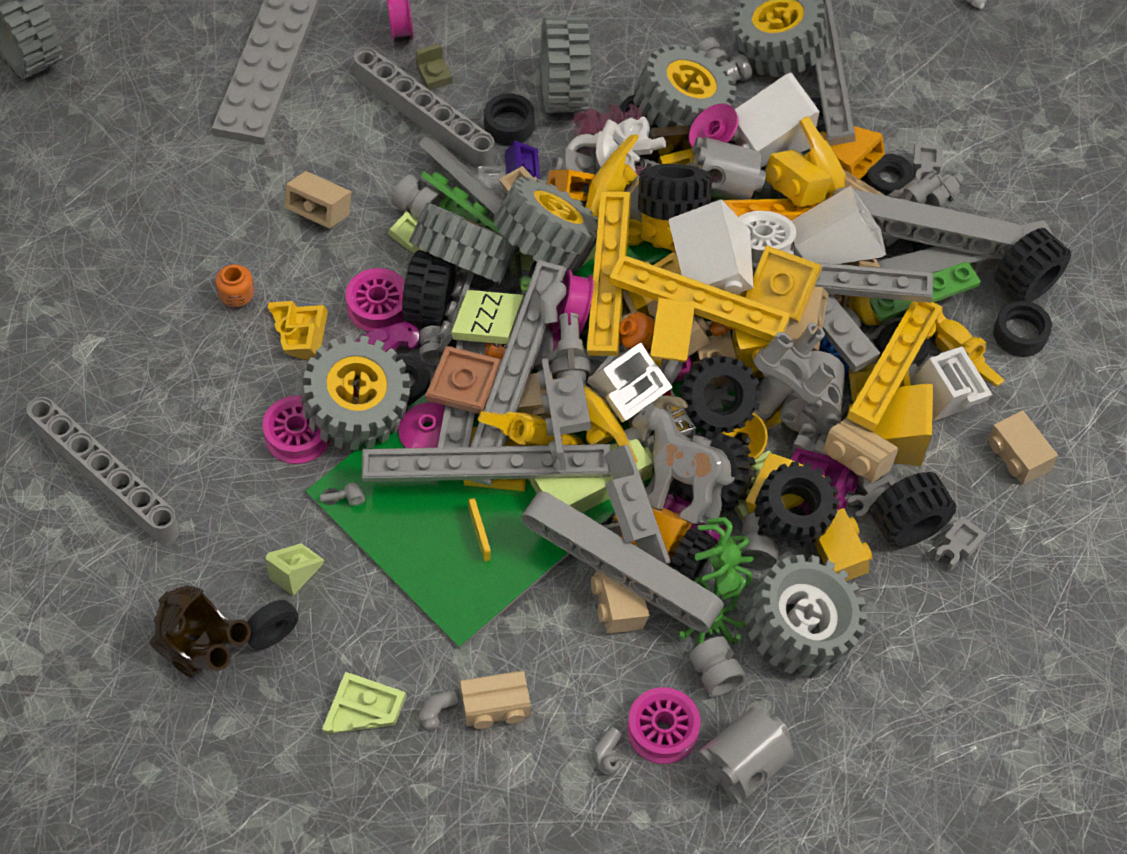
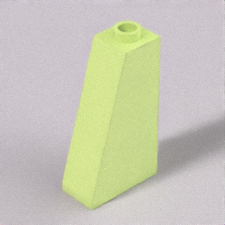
(591, 491)

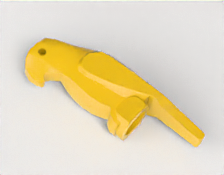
(823, 156)
(612, 175)
(953, 335)
(603, 422)
(525, 428)

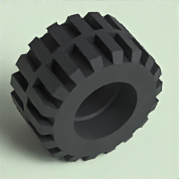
(673, 190)
(1032, 265)
(427, 289)
(745, 397)
(740, 469)
(806, 484)
(913, 509)

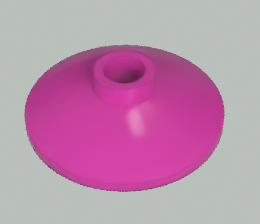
(715, 122)
(411, 428)

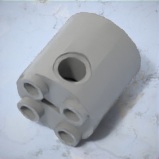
(732, 167)
(821, 416)
(747, 754)

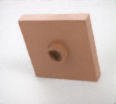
(463, 380)

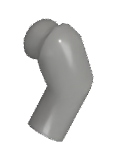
(434, 705)

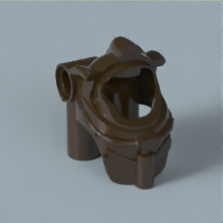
(192, 614)

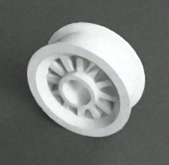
(770, 230)

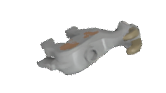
(683, 459)

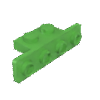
(457, 202)
(945, 284)

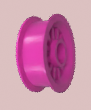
(400, 18)
(371, 286)
(576, 300)
(290, 445)
(643, 714)

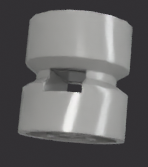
(413, 194)
(760, 546)
(719, 670)

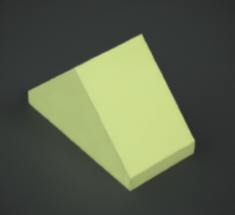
(292, 566)

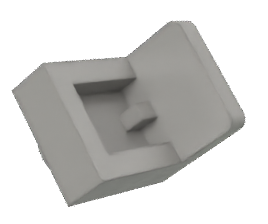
(572, 160)

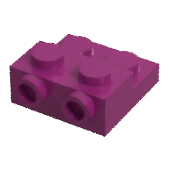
(842, 477)

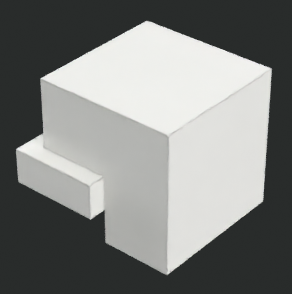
(630, 382)
(954, 382)

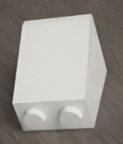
(772, 119)
(838, 231)
(714, 247)

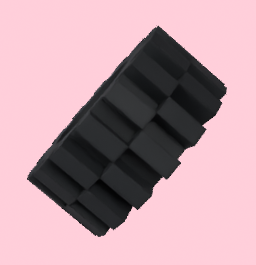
(684, 556)

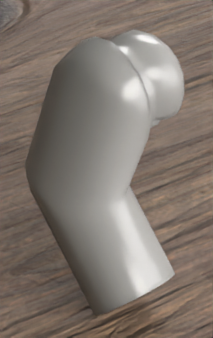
(550, 299)
(604, 753)

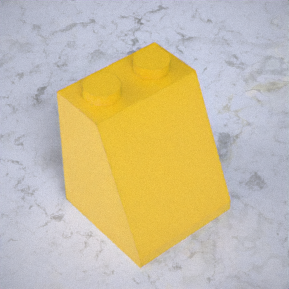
(908, 423)

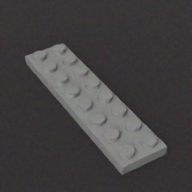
(265, 70)

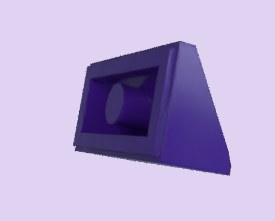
(522, 155)

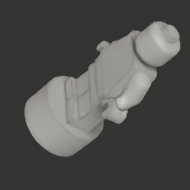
(949, 189)

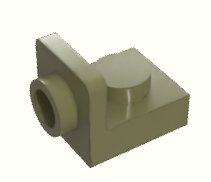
(433, 67)

